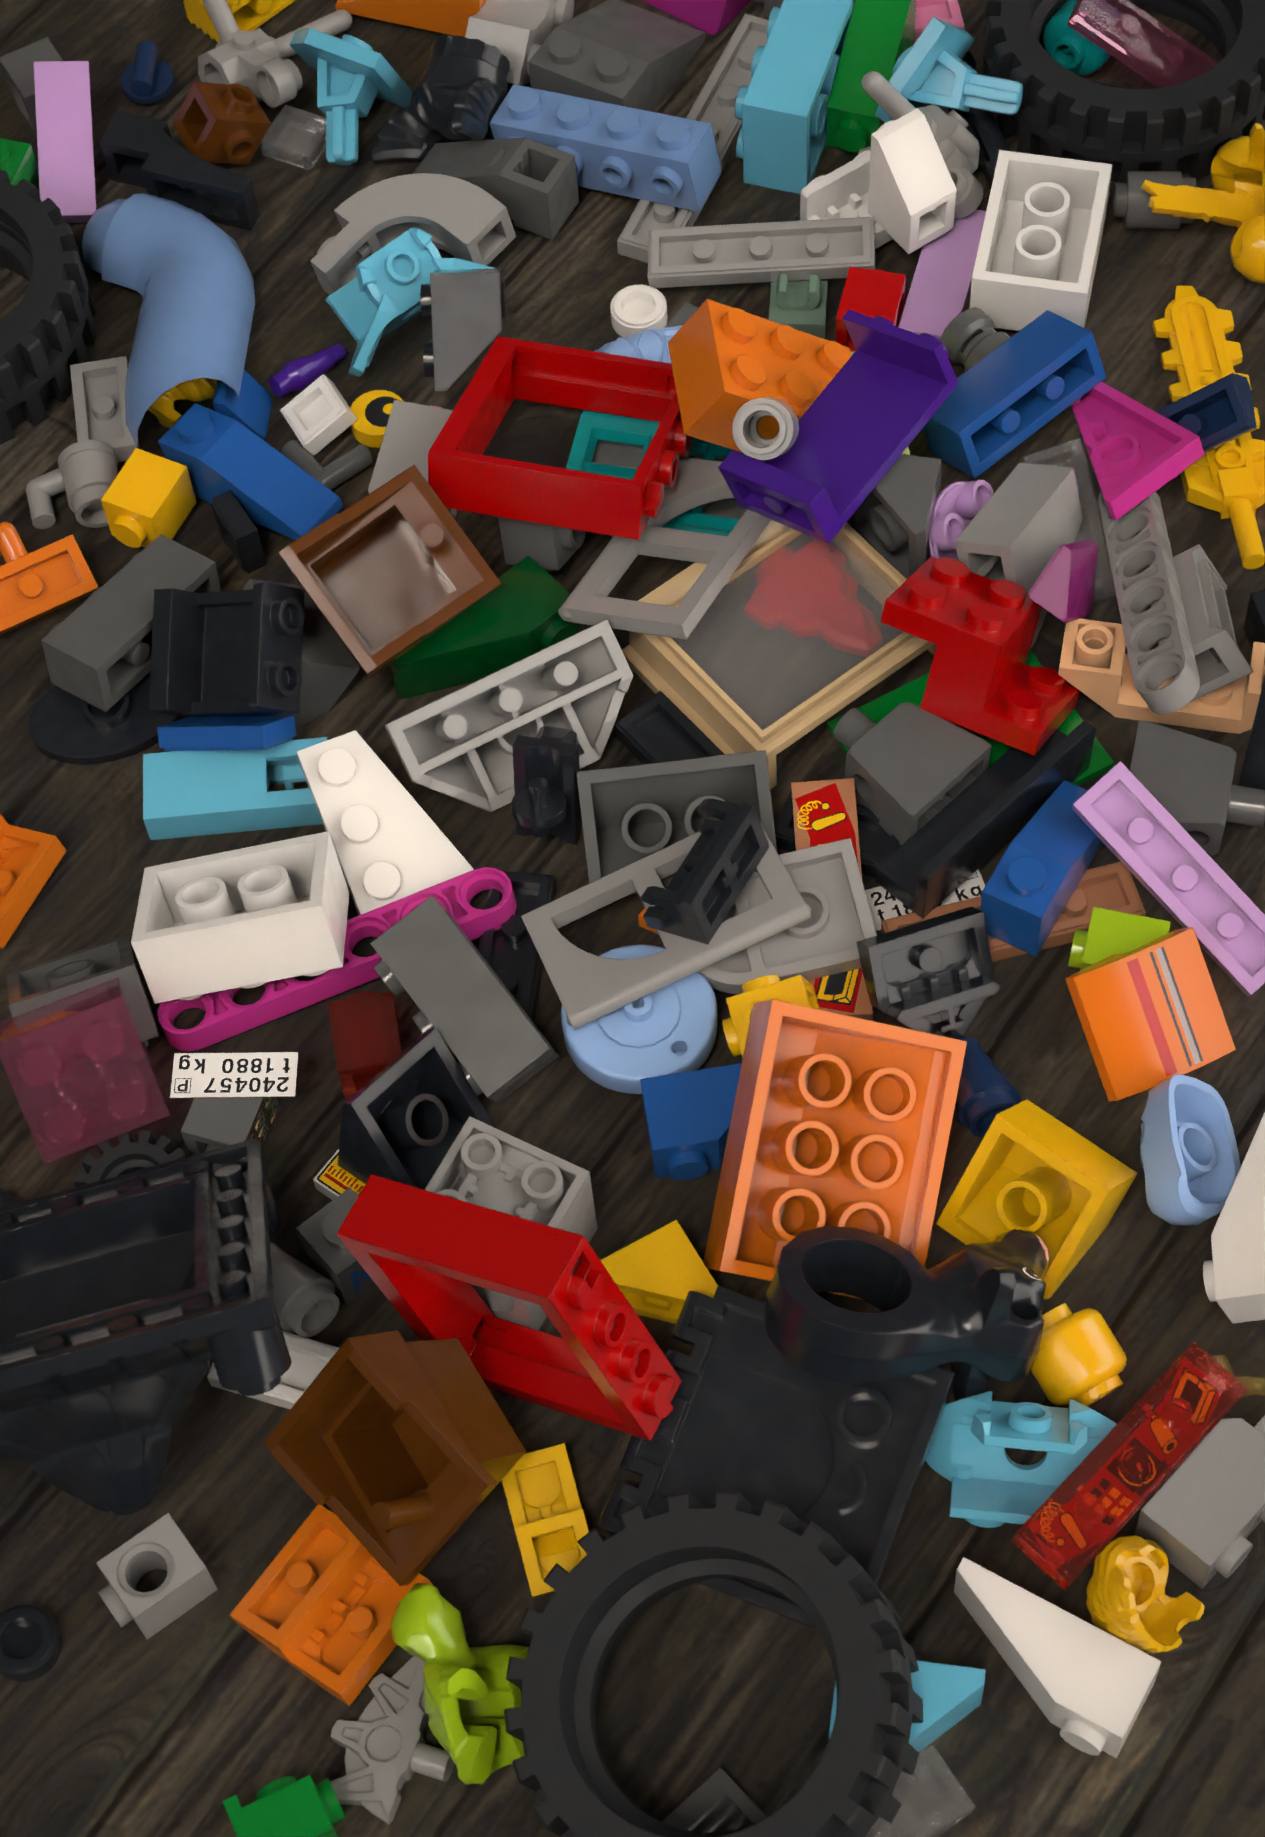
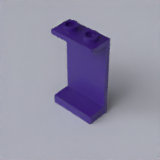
(849, 430)

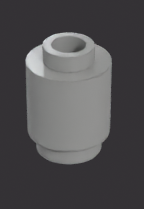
(746, 430)

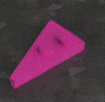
(1131, 447)

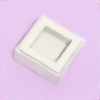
(318, 414)

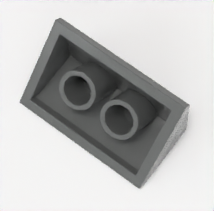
(654, 805)

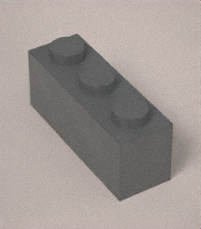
(109, 637)
(462, 1000)

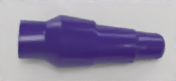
(305, 370)

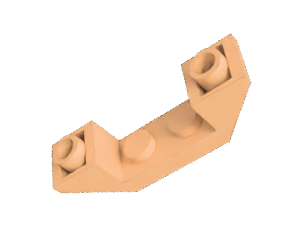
(1098, 666)

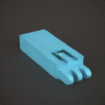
(225, 791)

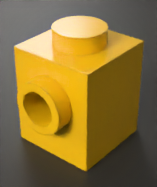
(148, 499)

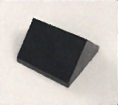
(408, 1115)

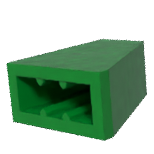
(873, 42)

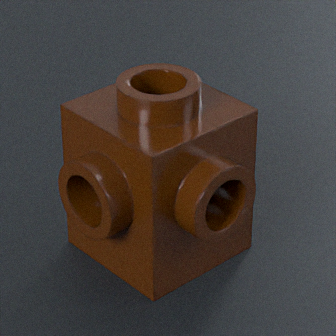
(221, 123)

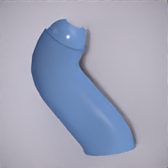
(192, 289)

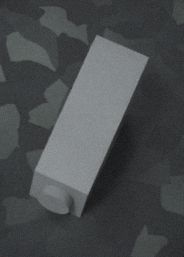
(1023, 526)

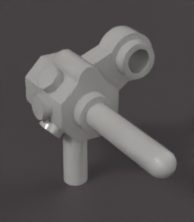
(256, 58)
(954, 140)

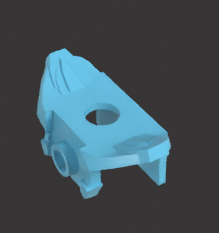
(389, 291)
(985, 1481)

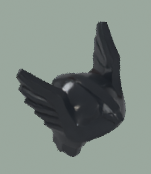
(451, 100)

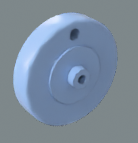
(649, 1037)

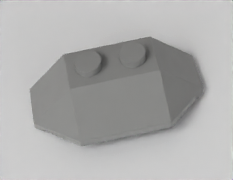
(467, 736)

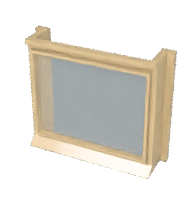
(780, 642)

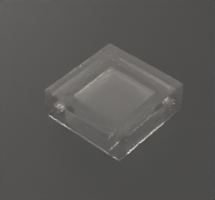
(295, 138)

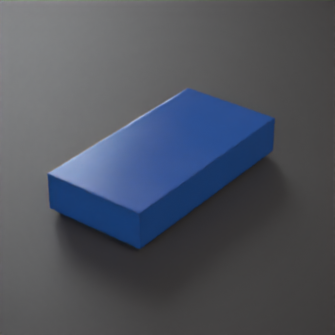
(226, 732)

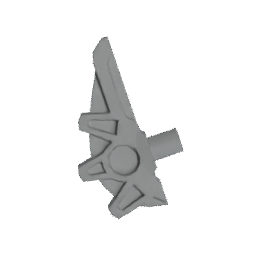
(388, 1744)

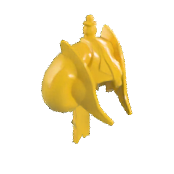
(1234, 201)

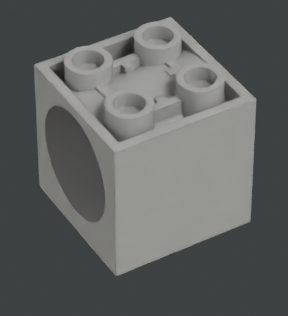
(521, 1181)

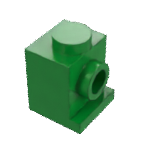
(288, 1810)

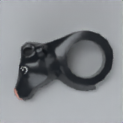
(967, 1310)

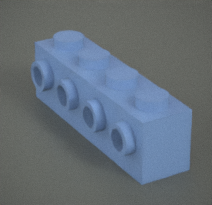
(617, 146)

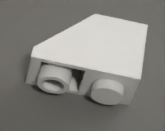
(910, 183)

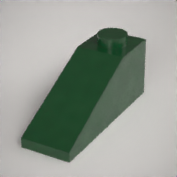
(489, 634)

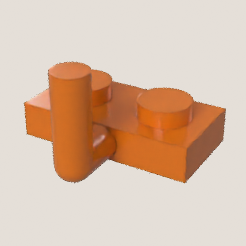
(39, 580)

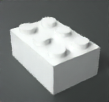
(1040, 239)
(241, 918)

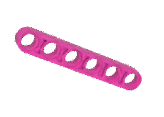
(287, 995)

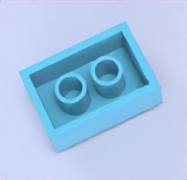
(790, 93)

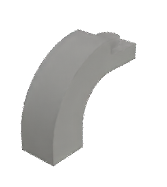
(452, 210)

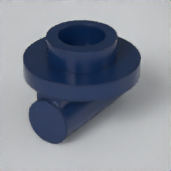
(147, 78)

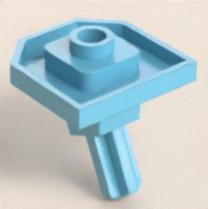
(936, 75)
(346, 86)

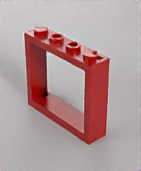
(550, 494)
(431, 1250)

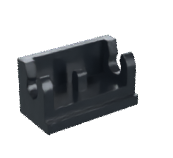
(710, 874)

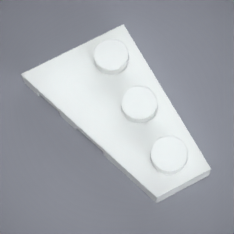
(375, 824)

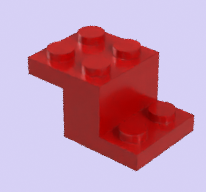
(981, 654)

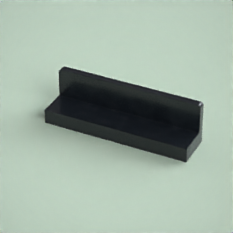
(982, 820)

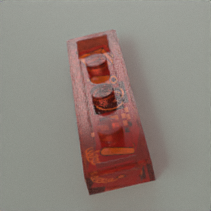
(1128, 1466)

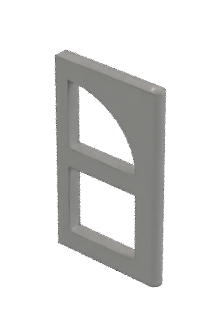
(695, 484)
(599, 985)

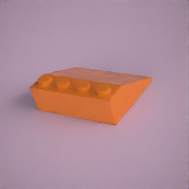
(832, 1130)

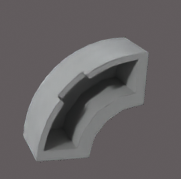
(518, 29)

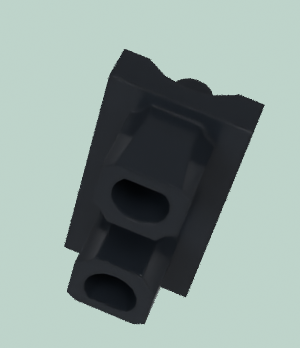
(547, 784)

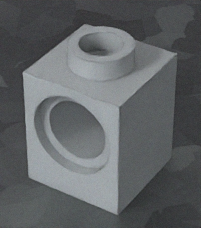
(155, 1547)

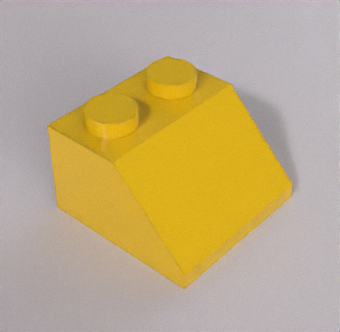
(1037, 1180)

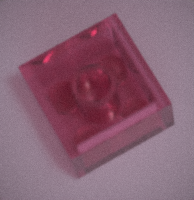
(81, 1070)

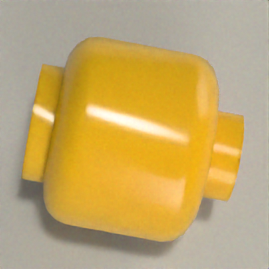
(1077, 1357)

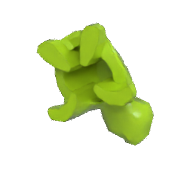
(461, 1684)

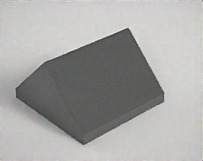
(900, 512)

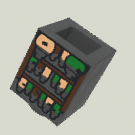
(228, 1121)

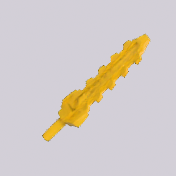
(1233, 474)

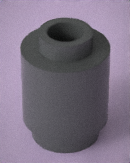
(1133, 202)

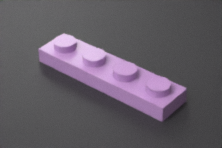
(1178, 874)

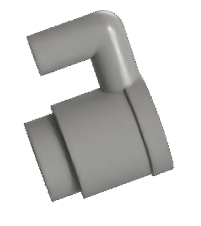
(85, 475)

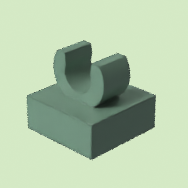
(800, 304)

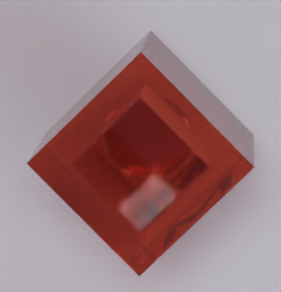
(364, 1037)

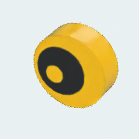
(373, 413)

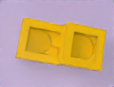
(545, 1514)

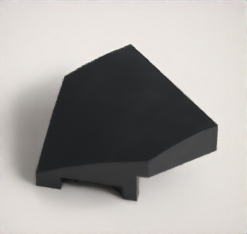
(931, 972)

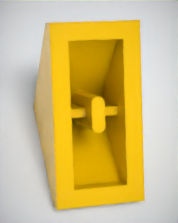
(660, 1273)

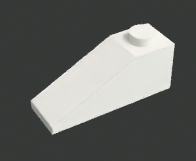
(1238, 1241)
(1069, 1667)

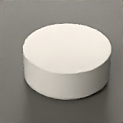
(638, 309)

